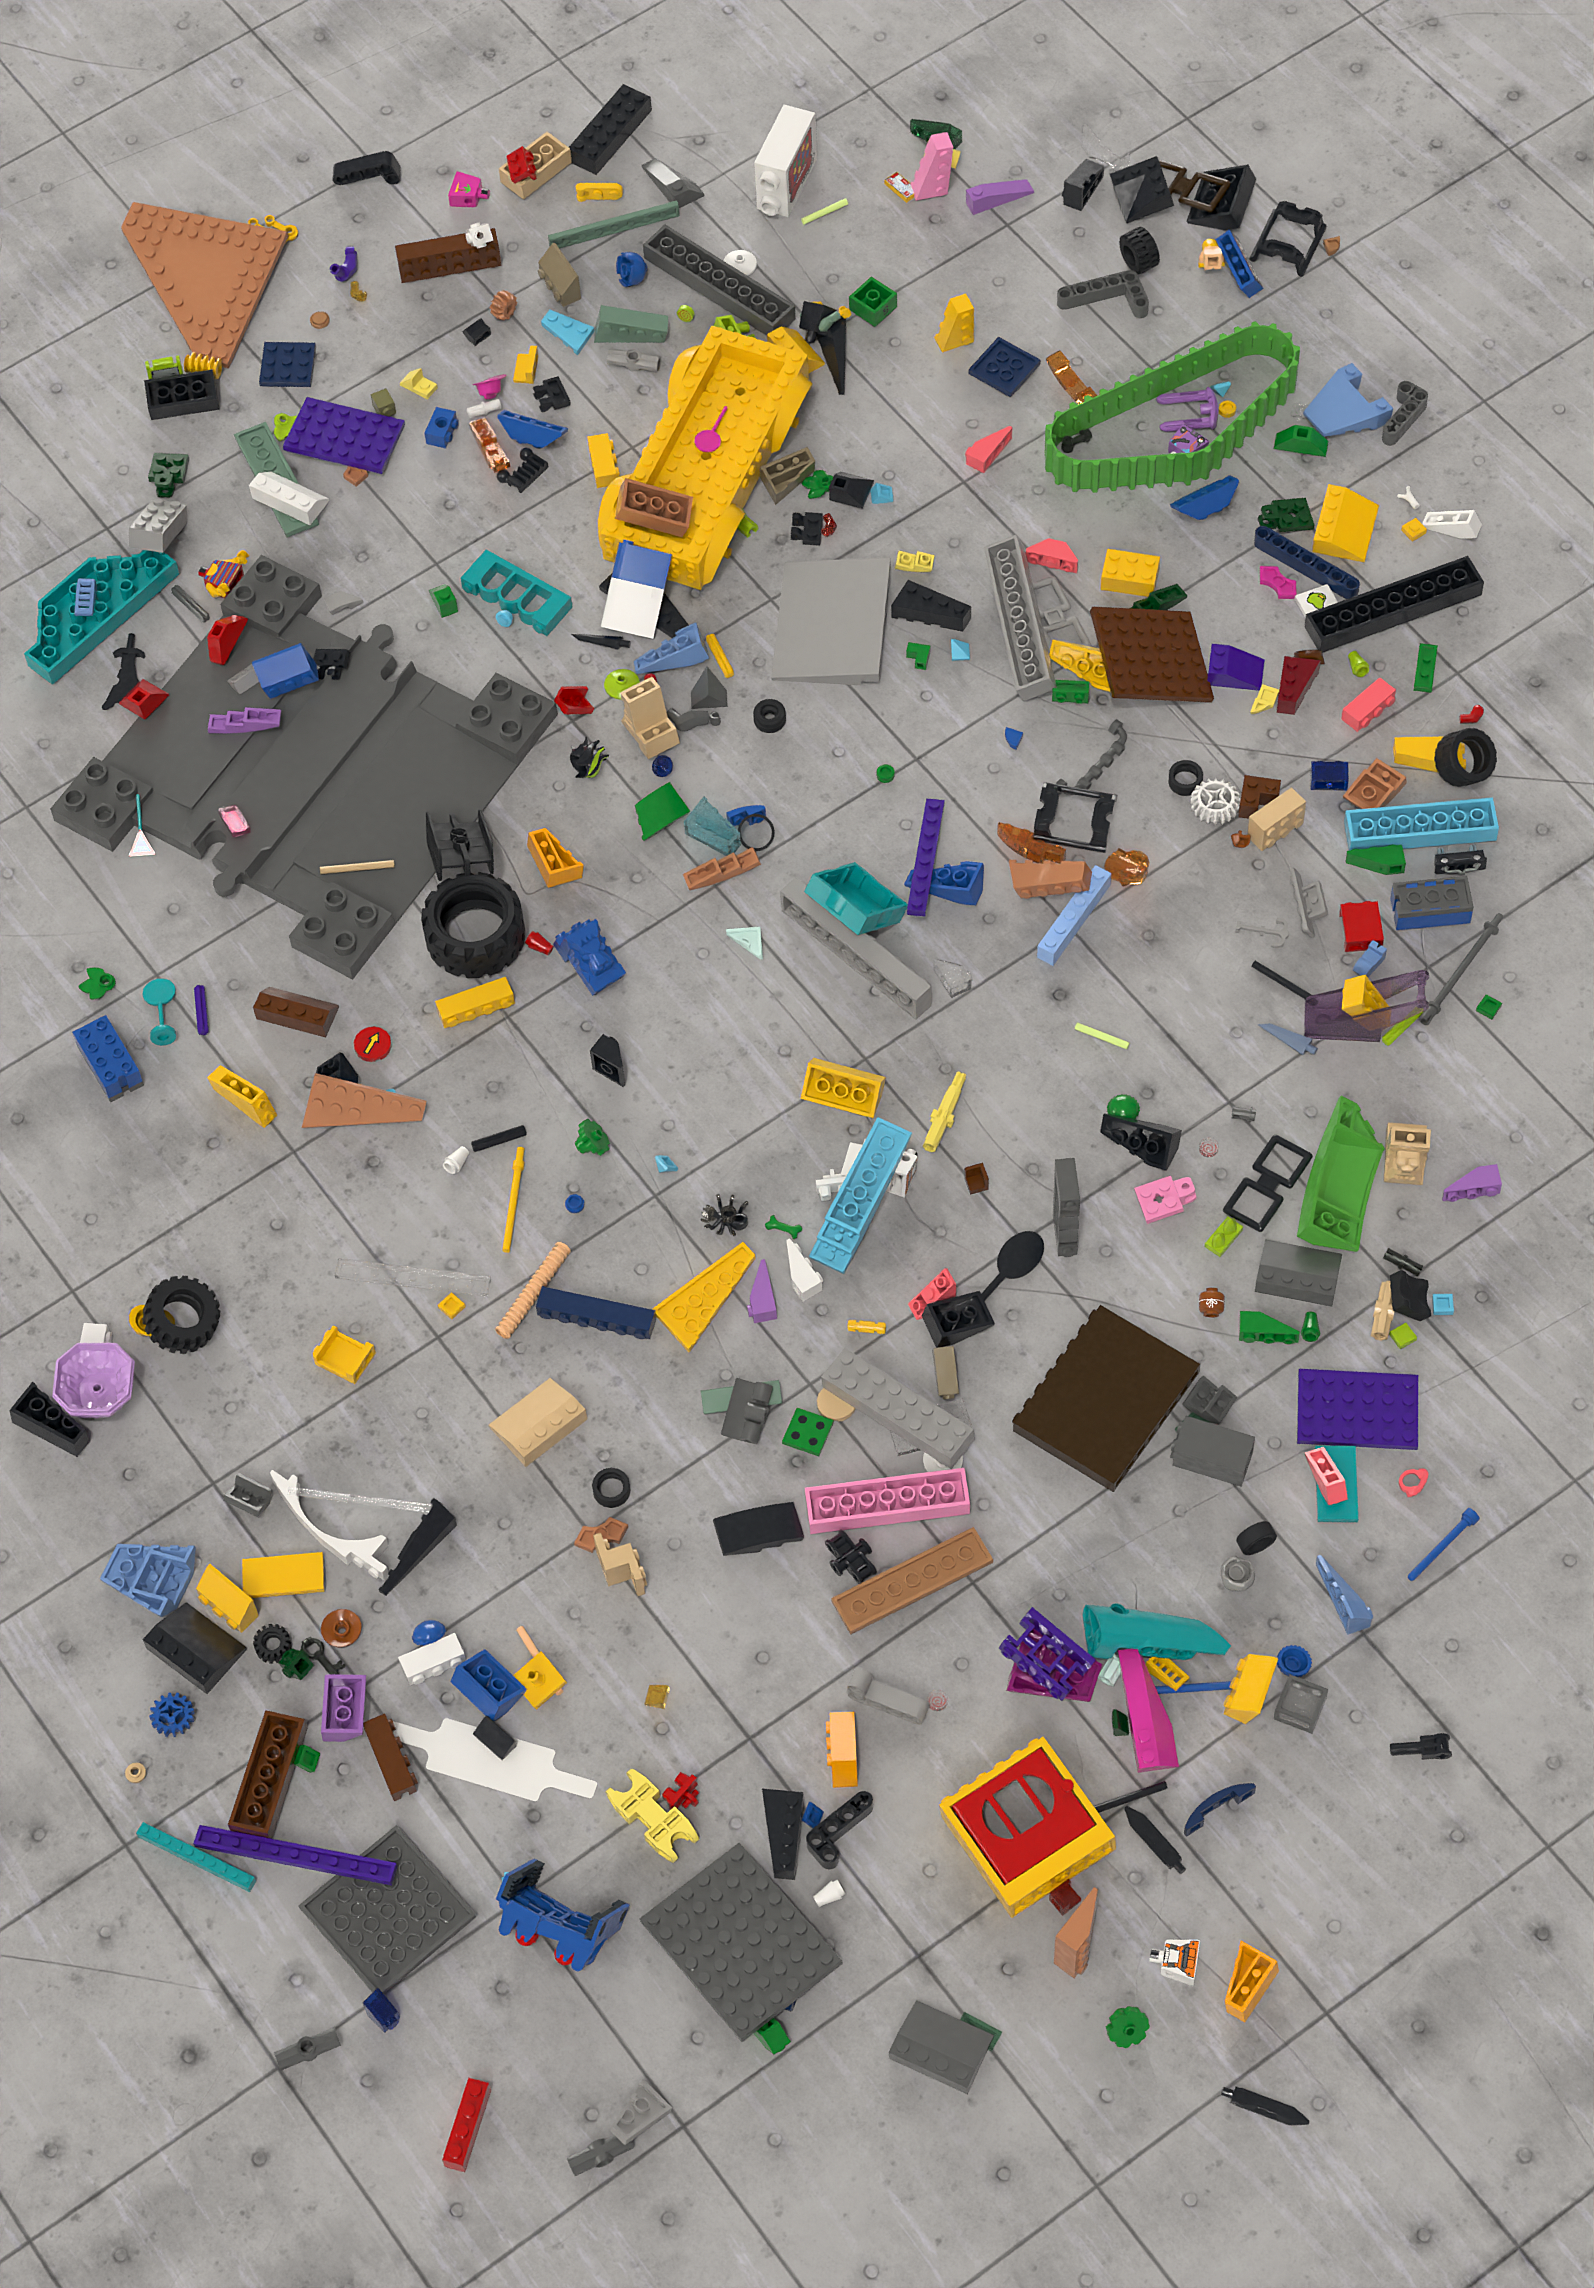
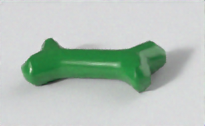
(792, 1230)

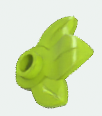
(283, 428)

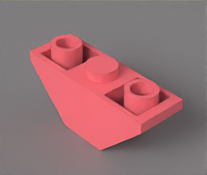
(1053, 555)
(939, 1289)

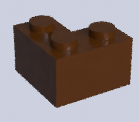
(1257, 792)

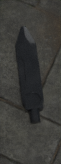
(1154, 1839)
(1265, 2106)

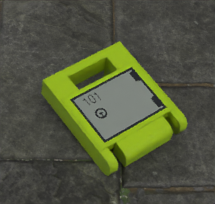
(164, 367)

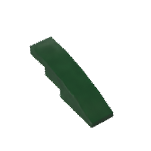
(1162, 599)

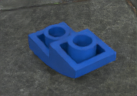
(737, 815)

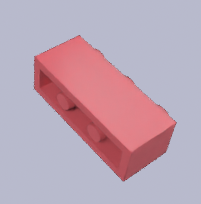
(1368, 704)

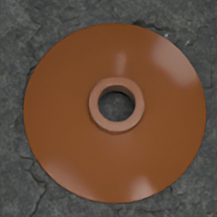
(339, 1620)

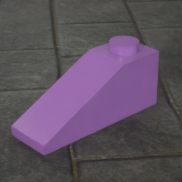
(761, 1298)

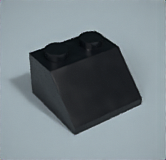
(607, 1059)

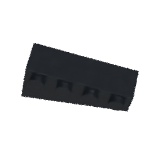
(930, 607)
(48, 1421)
(784, 1823)

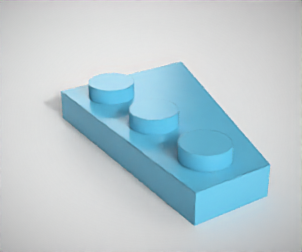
(570, 331)

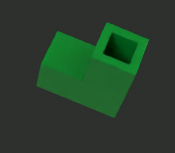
(920, 653)

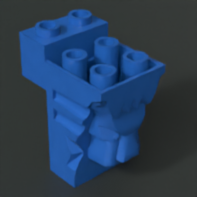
(589, 955)

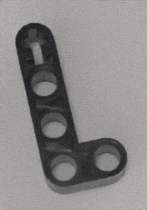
(367, 167)
(843, 1826)

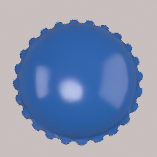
(428, 1632)
(1294, 1661)

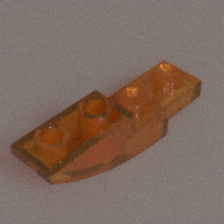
(489, 445)
(1023, 844)

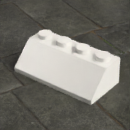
(287, 496)

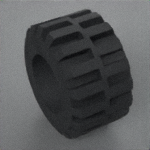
(1139, 250)

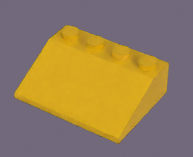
(1345, 524)

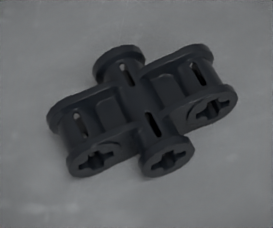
(850, 1557)

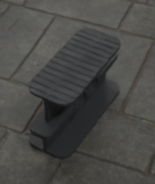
(459, 844)

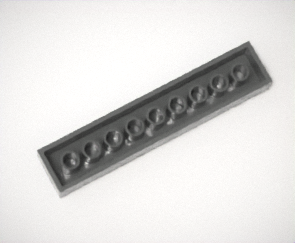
(718, 281)

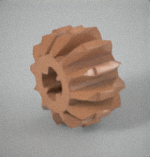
(503, 305)

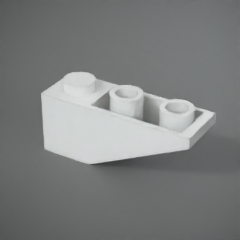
(803, 1278)

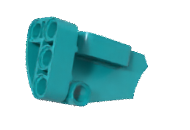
(1148, 1632)

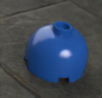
(631, 268)

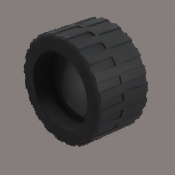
(1483, 754)

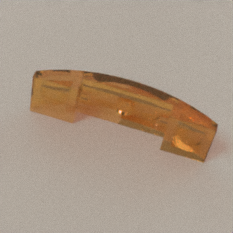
(1067, 377)

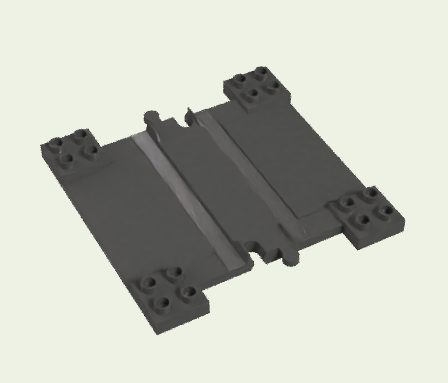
(326, 786)

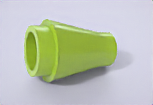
(1358, 664)

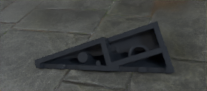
(834, 352)
(423, 1540)

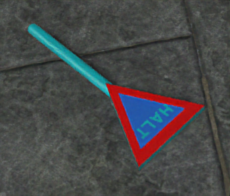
(141, 845)

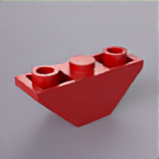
(224, 637)

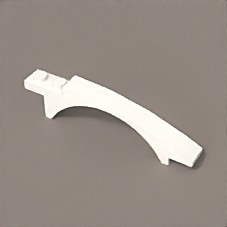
(362, 1552)

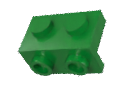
(1071, 691)

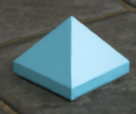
(1221, 388)
(665, 1164)

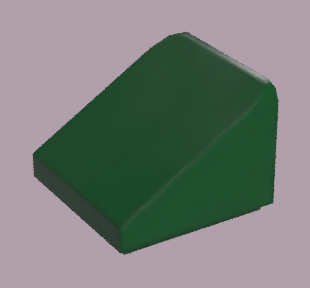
(1119, 1723)

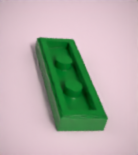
(1425, 668)

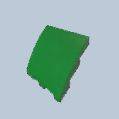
(660, 810)

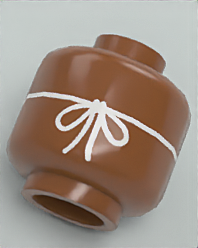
(1211, 1302)

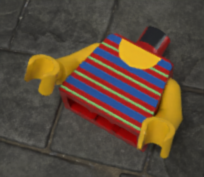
(223, 575)

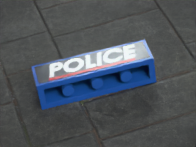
(1239, 263)

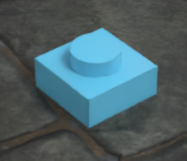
(1442, 1304)

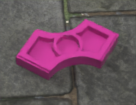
(1273, 578)

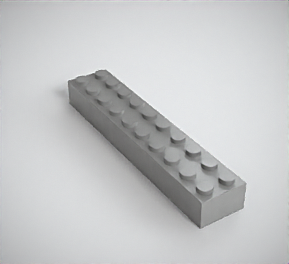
(1020, 618)
(858, 951)

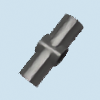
(294, 2053)
(597, 2154)

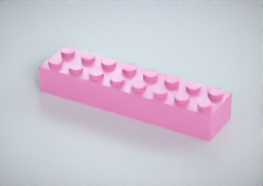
(887, 1500)

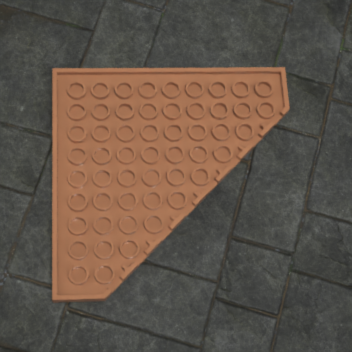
(204, 272)

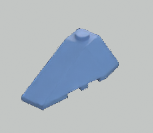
(681, 651)
(1348, 1604)

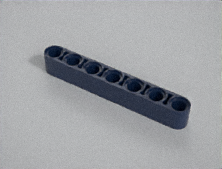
(1306, 562)

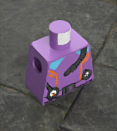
(1187, 441)

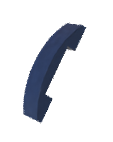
(1237, 1792)

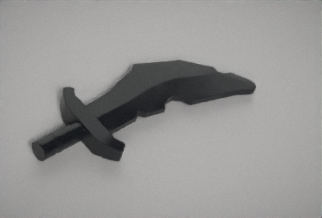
(126, 675)

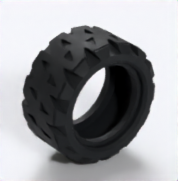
(468, 893)

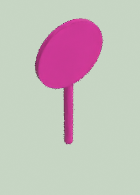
(708, 439)

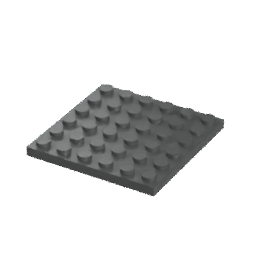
(388, 1927)

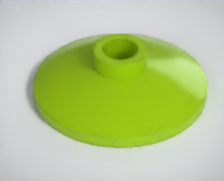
(614, 686)

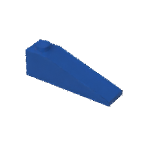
(956, 883)

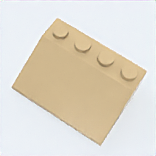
(539, 1421)

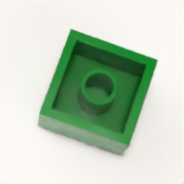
(873, 301)

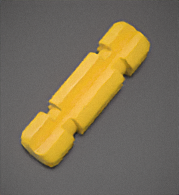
(866, 1326)

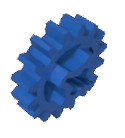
(180, 1718)

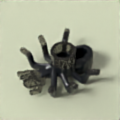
(728, 1216)

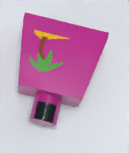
(466, 191)

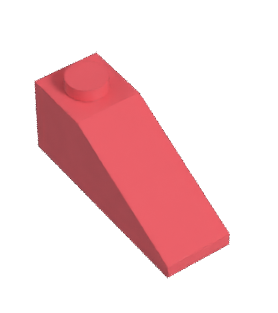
(987, 449)
(1327, 1476)

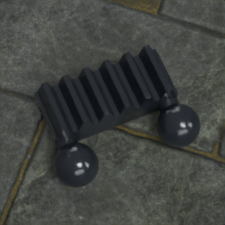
(527, 473)

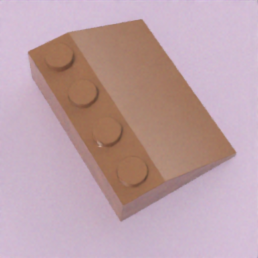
(1075, 1936)

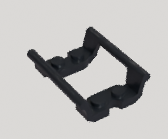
(1288, 251)
(1099, 824)

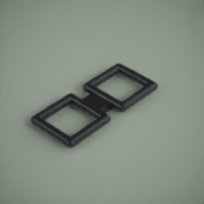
(1267, 1183)

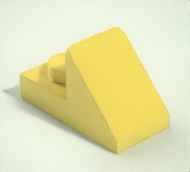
(418, 384)

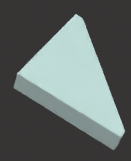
(748, 938)

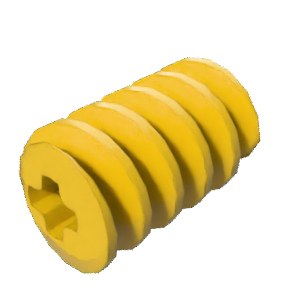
(194, 364)

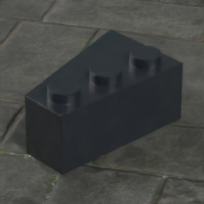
(1082, 184)

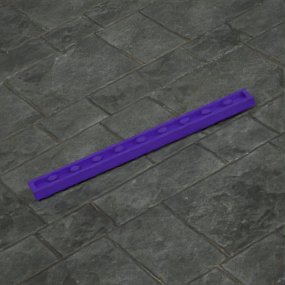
(295, 1855)

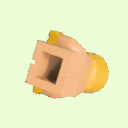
(1211, 255)

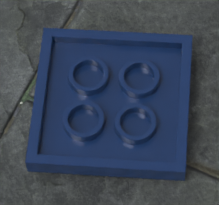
(287, 364)
(1004, 366)

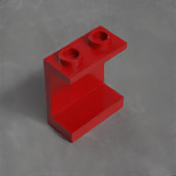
(1361, 925)

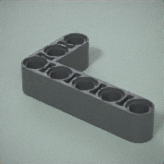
(1104, 288)

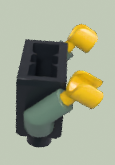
(818, 318)

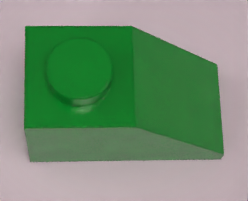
(444, 600)
(772, 2036)

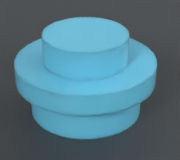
(504, 618)

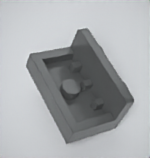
(248, 1495)

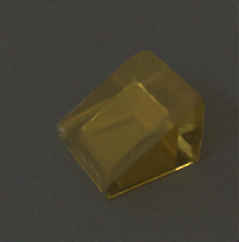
(657, 1696)

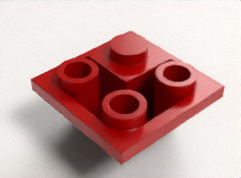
(143, 699)

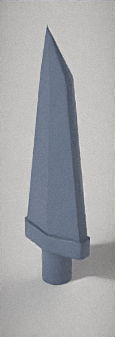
(1296, 1041)

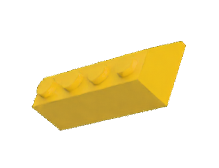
(842, 1087)

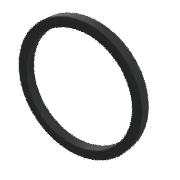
(772, 829)

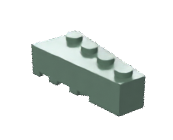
(629, 326)

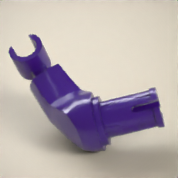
(346, 270)

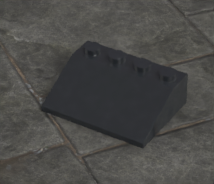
(1233, 204)
(194, 1647)

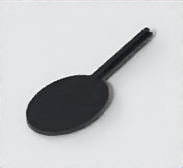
(1017, 1258)

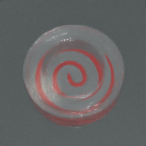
(1208, 1147)
(937, 1699)

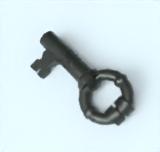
(319, 1655)

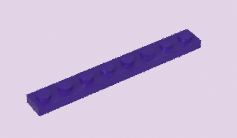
(925, 857)

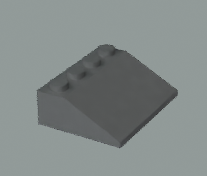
(1298, 1272)
(940, 2047)

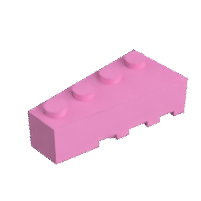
(934, 169)

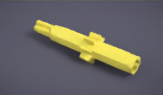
(943, 1117)

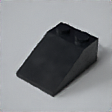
(957, 1318)

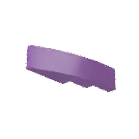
(240, 722)

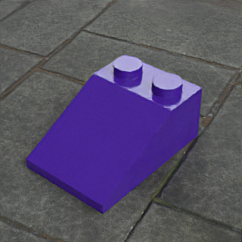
(1234, 668)

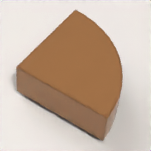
(1331, 245)

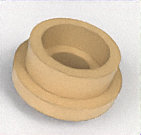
(139, 1776)

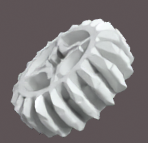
(1217, 807)

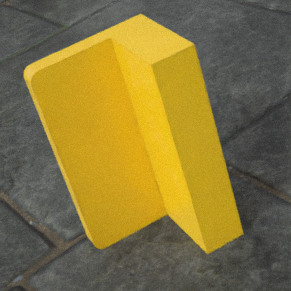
(526, 366)

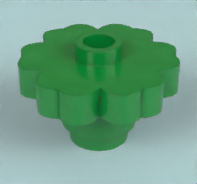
(591, 1138)
(1127, 2026)

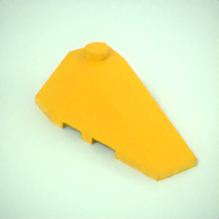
(1081, 660)

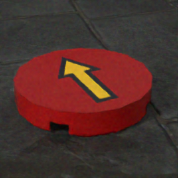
(372, 1044)

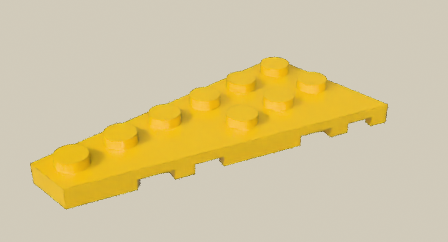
(698, 1301)

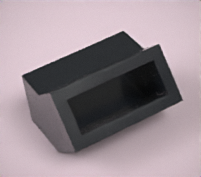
(477, 332)

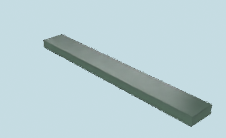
(615, 225)

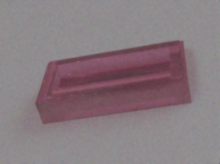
(234, 821)

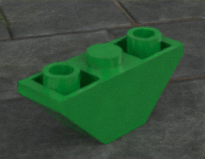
(1301, 440)

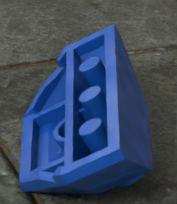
(530, 430)
(1207, 499)

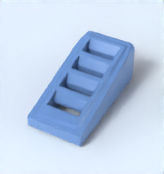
(85, 586)

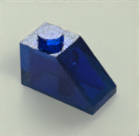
(381, 2011)

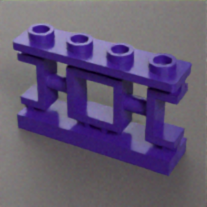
(1057, 1643)

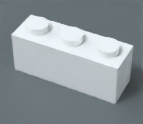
(432, 1659)

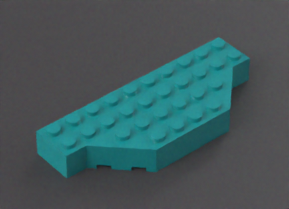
(122, 589)

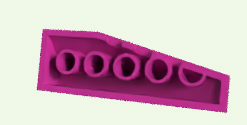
(1147, 1717)

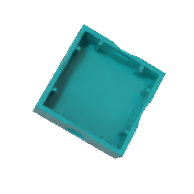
(856, 898)

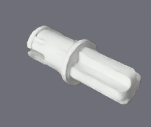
(484, 408)

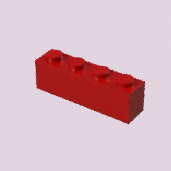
(466, 2125)

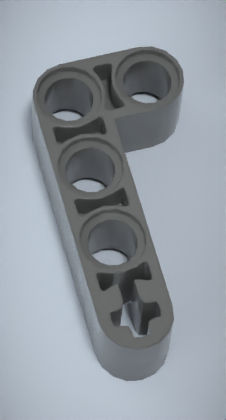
(1413, 405)

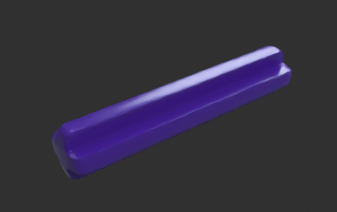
(201, 1010)

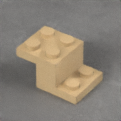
(620, 1564)

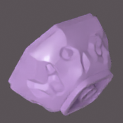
(93, 1379)

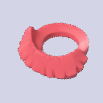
(1413, 1491)

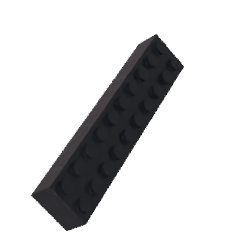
(1394, 604)

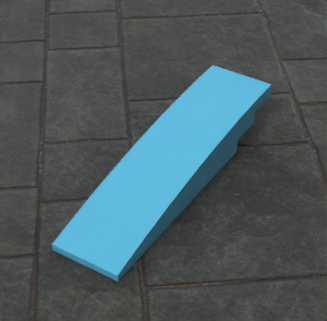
(860, 1195)

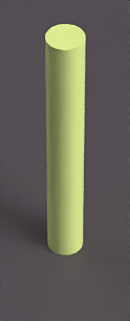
(824, 211)
(1101, 1035)

